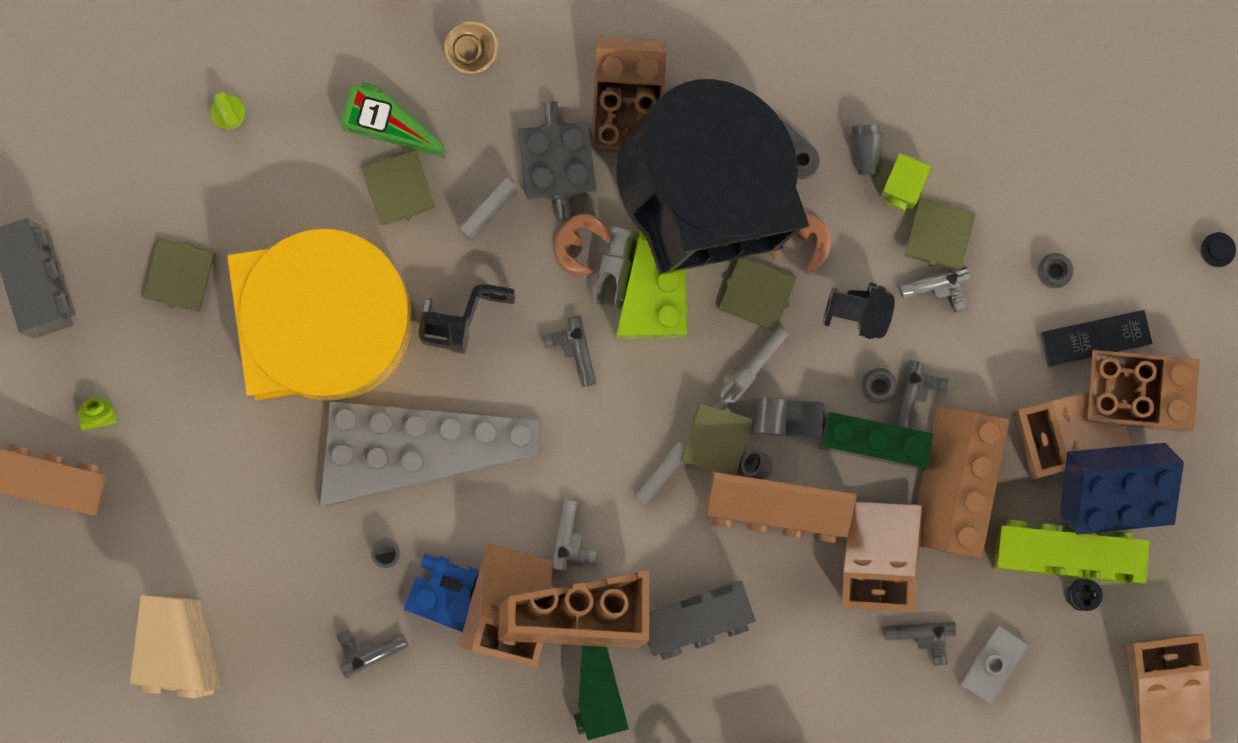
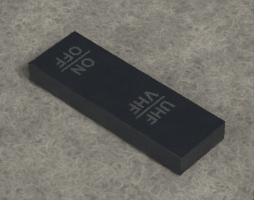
(1105, 334)

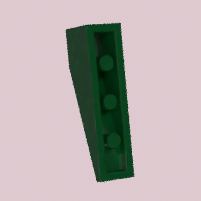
(599, 696)

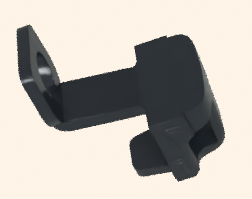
(869, 308)
(457, 327)

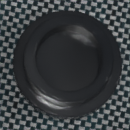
(1218, 249)

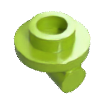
(227, 111)
(96, 413)

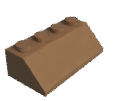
(960, 481)
(780, 506)

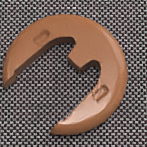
(569, 236)
(823, 244)

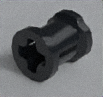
(1090, 586)

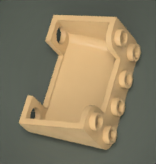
(173, 648)

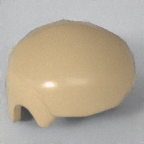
(471, 47)

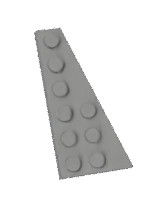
(395, 447)

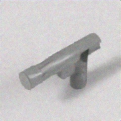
(941, 287)
(569, 540)

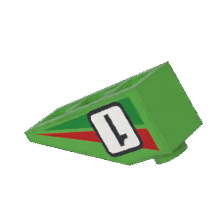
(380, 118)

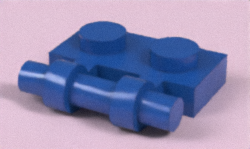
(440, 603)

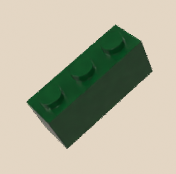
(876, 441)

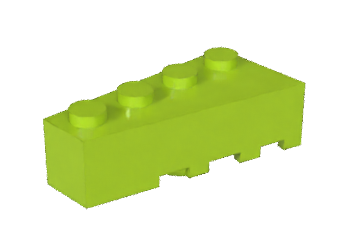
(653, 302)
(1071, 555)

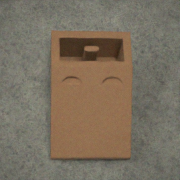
(625, 86)
(1143, 391)
(1058, 427)
(882, 557)
(500, 576)
(1171, 689)

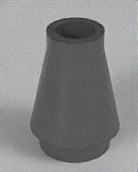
(867, 146)

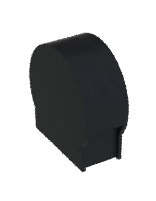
(710, 176)

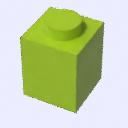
(905, 182)

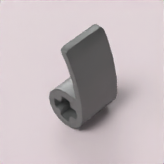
(788, 418)

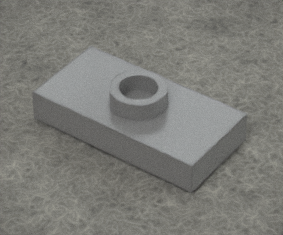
(487, 208)
(993, 664)

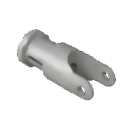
(616, 264)

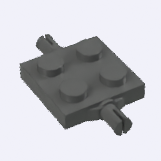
(557, 160)

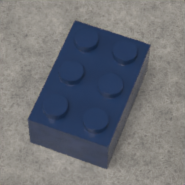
(1121, 488)

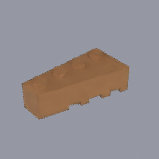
(50, 480)
(586, 614)

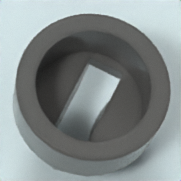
(757, 464)
(388, 559)

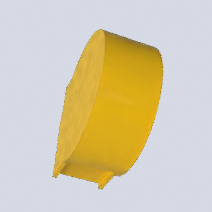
(319, 316)

